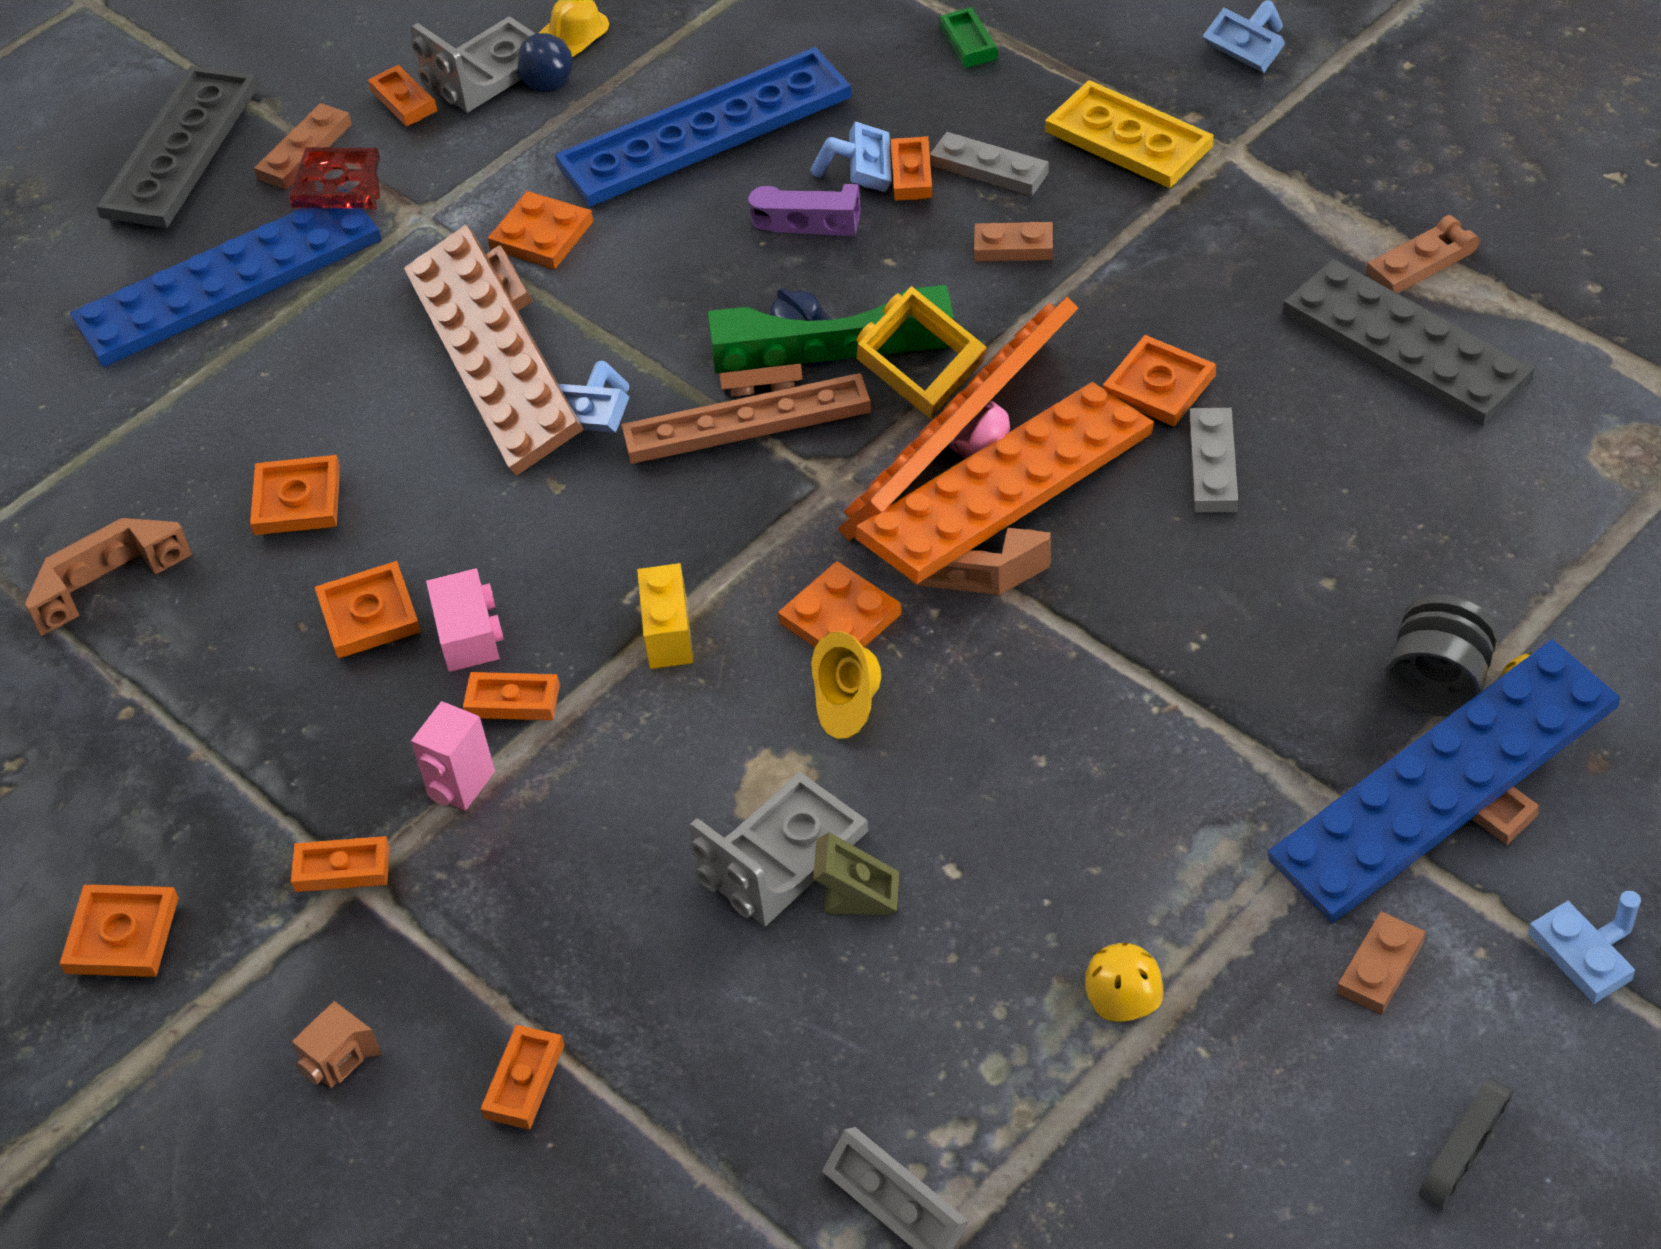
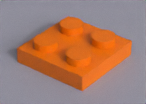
(541, 229)
(1160, 380)
(295, 495)
(839, 603)
(367, 609)
(119, 930)

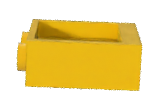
(898, 309)

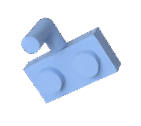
(1247, 38)
(868, 156)
(599, 406)
(1583, 950)

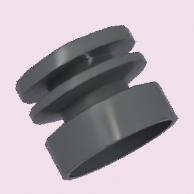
(1441, 654)

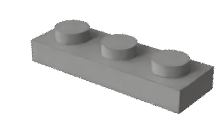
(989, 163)
(1213, 460)
(893, 1193)

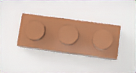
(317, 129)

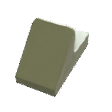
(854, 879)

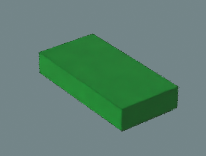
(968, 37)

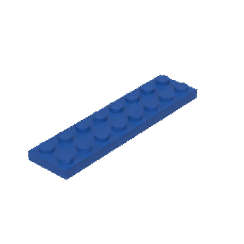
(702, 126)
(221, 279)
(1442, 780)

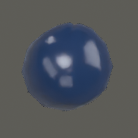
(544, 62)

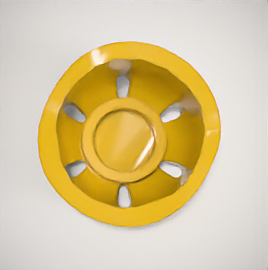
(1123, 967)

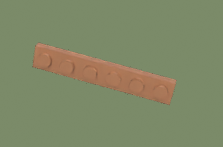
(746, 418)

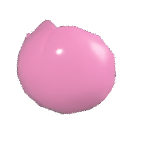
(985, 428)

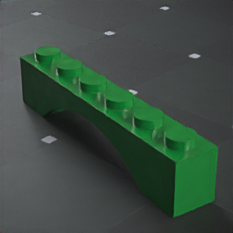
(756, 340)

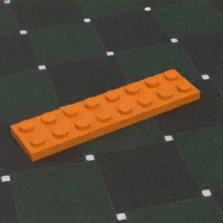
(956, 415)
(1003, 482)

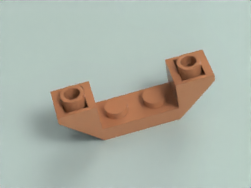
(157, 542)
(979, 571)

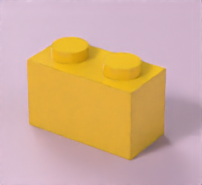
(665, 616)

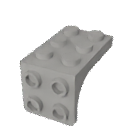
(473, 70)
(773, 850)

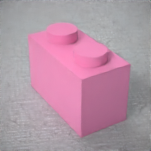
(463, 619)
(453, 756)

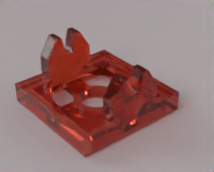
(321, 160)

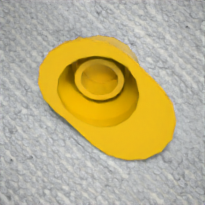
(576, 23)
(844, 683)

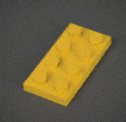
(1129, 133)

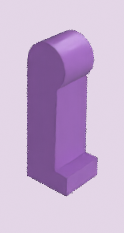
(806, 210)

